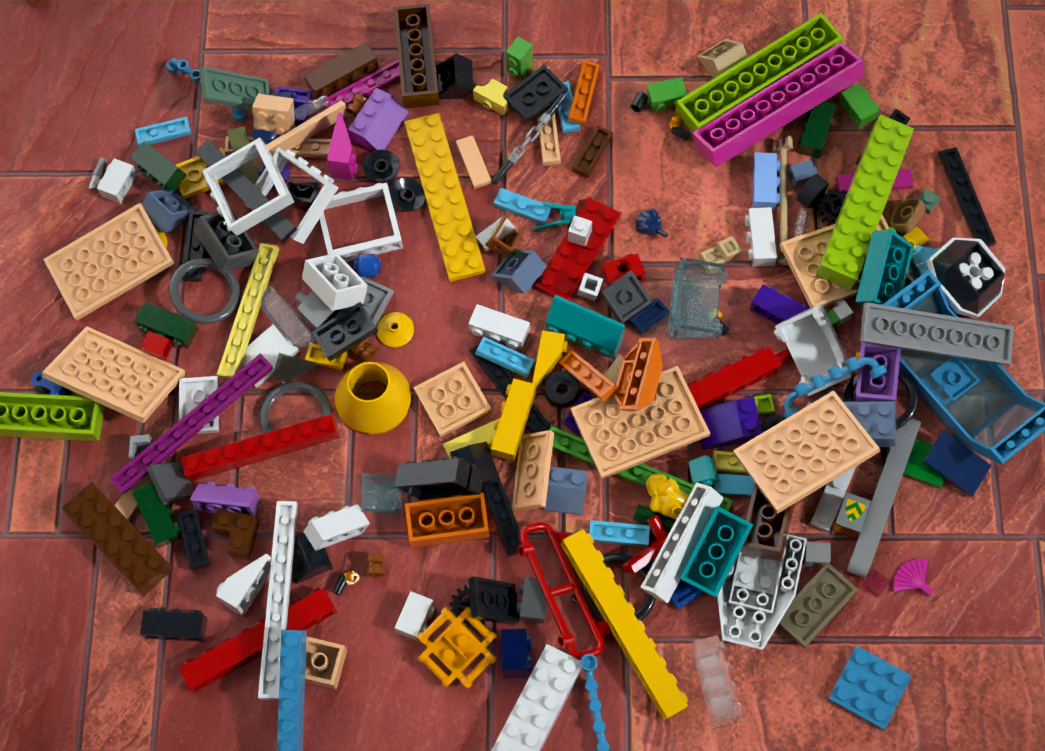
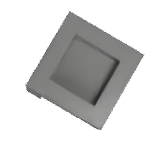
(138, 444)
(817, 553)

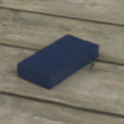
(649, 316)

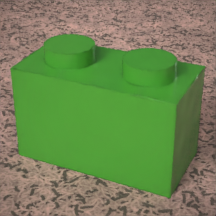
(519, 58)
(665, 94)
(859, 105)

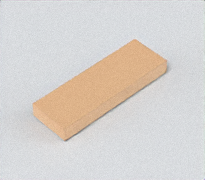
(473, 162)

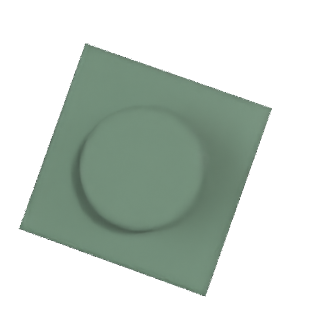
(930, 200)

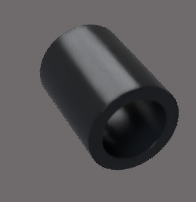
(639, 102)

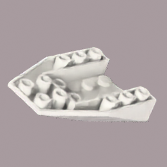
(759, 595)

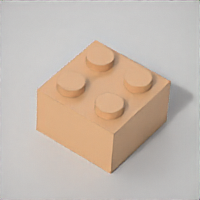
(273, 114)
(324, 662)

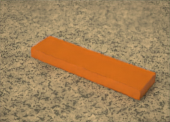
(583, 92)
(588, 376)

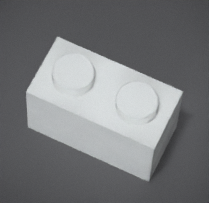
(116, 181)
(415, 615)

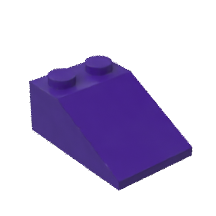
(731, 423)

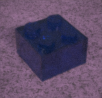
(514, 653)

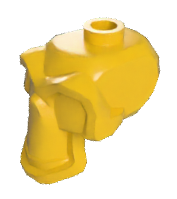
(666, 495)

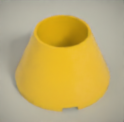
(378, 414)

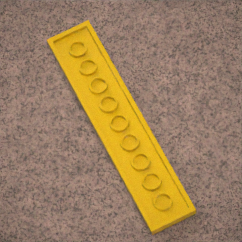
(444, 197)

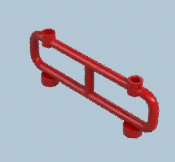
(598, 629)

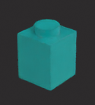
(704, 470)

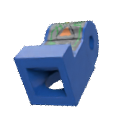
(45, 385)

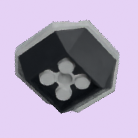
(968, 275)

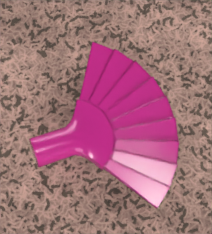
(912, 576)

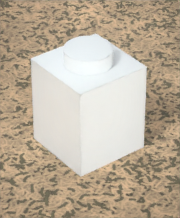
(579, 231)
(589, 286)

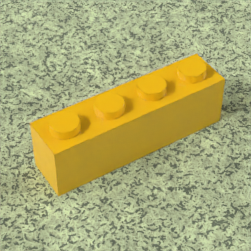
(513, 419)

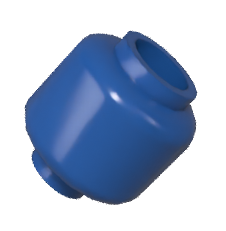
(367, 265)

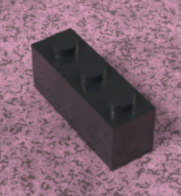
(173, 625)

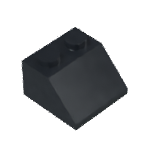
(455, 77)
(481, 457)
(307, 561)

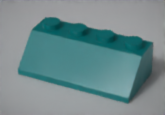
(884, 267)
(585, 327)
(716, 551)

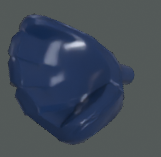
(650, 223)

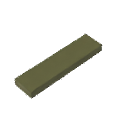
(239, 139)

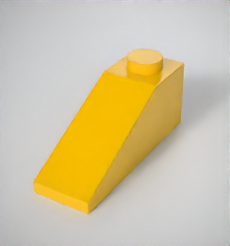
(549, 354)

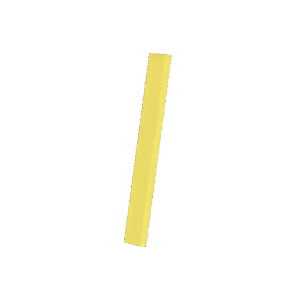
(248, 311)

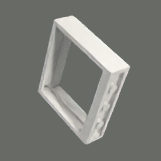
(233, 162)
(320, 203)
(371, 247)

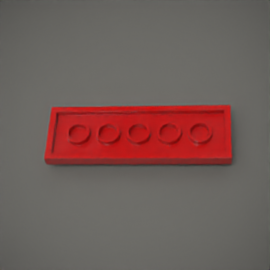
(572, 260)

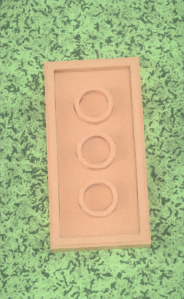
(533, 471)

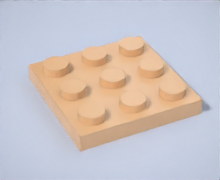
(452, 399)

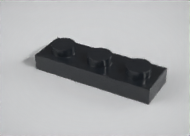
(193, 539)

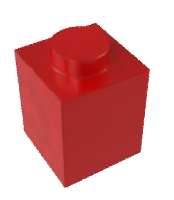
(156, 345)

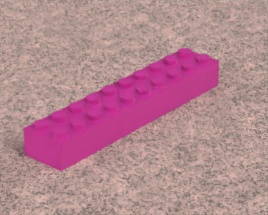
(778, 104)

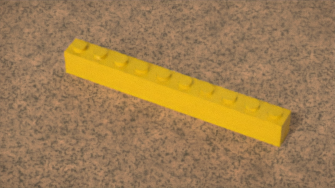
(624, 624)

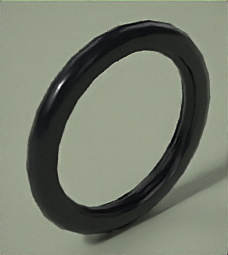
(912, 397)
(620, 558)

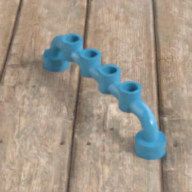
(175, 66)
(834, 374)
(588, 664)

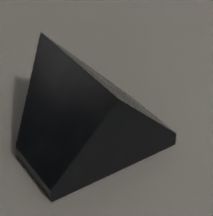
(304, 193)

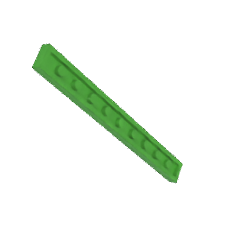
(576, 448)

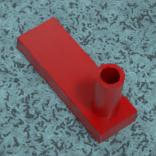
(651, 551)

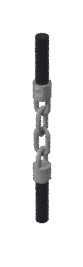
(513, 157)

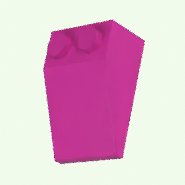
(341, 157)

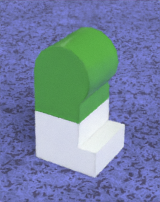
(840, 313)

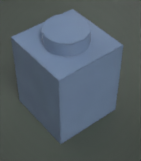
(801, 173)

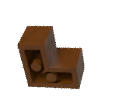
(240, 530)

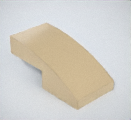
(722, 252)

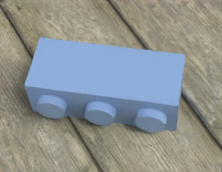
(765, 180)

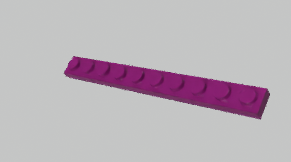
(192, 423)

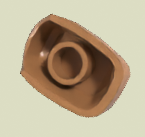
(907, 215)

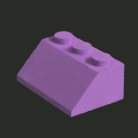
(377, 121)
(883, 387)
(210, 497)

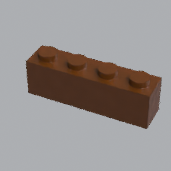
(341, 71)

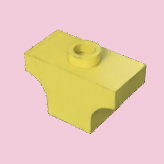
(492, 96)

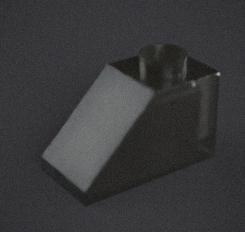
(289, 368)

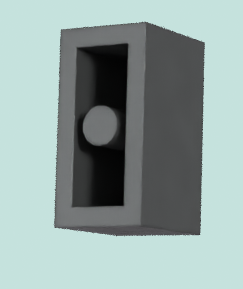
(533, 601)

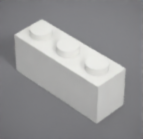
(761, 237)
(499, 327)
(336, 527)

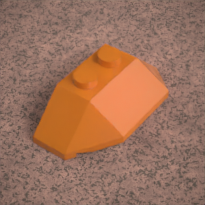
(639, 375)

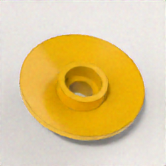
(395, 337)

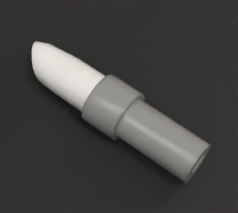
(97, 173)

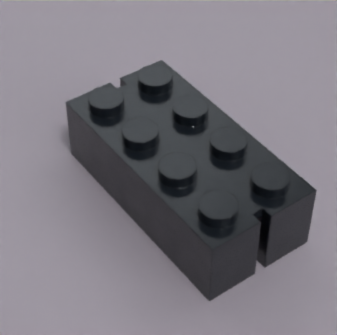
(439, 478)

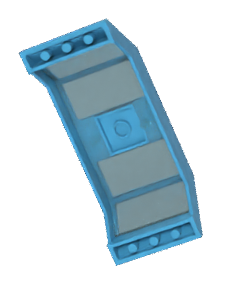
(969, 396)

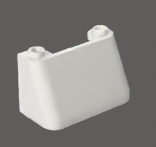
(813, 345)

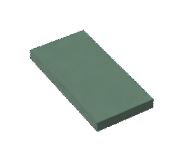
(231, 87)

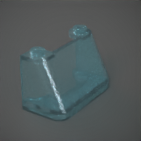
(695, 300)

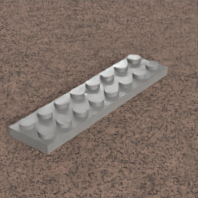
(937, 334)

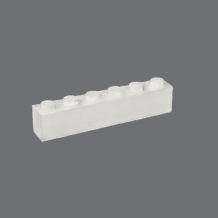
(681, 542)

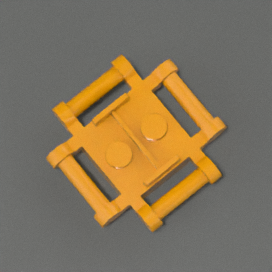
(457, 647)

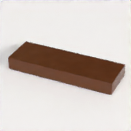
(592, 151)

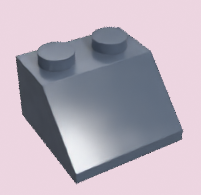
(167, 209)
(519, 270)
(566, 491)

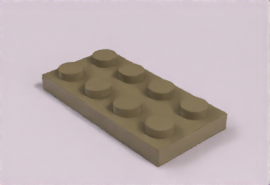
(816, 605)

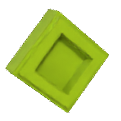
(764, 405)

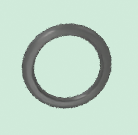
(184, 311)
(290, 386)

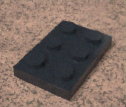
(535, 93)
(344, 331)
(493, 600)

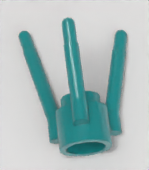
(566, 212)

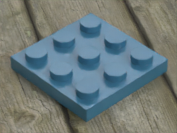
(869, 688)

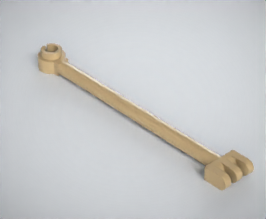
(781, 148)

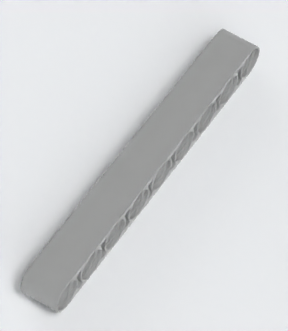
(882, 499)

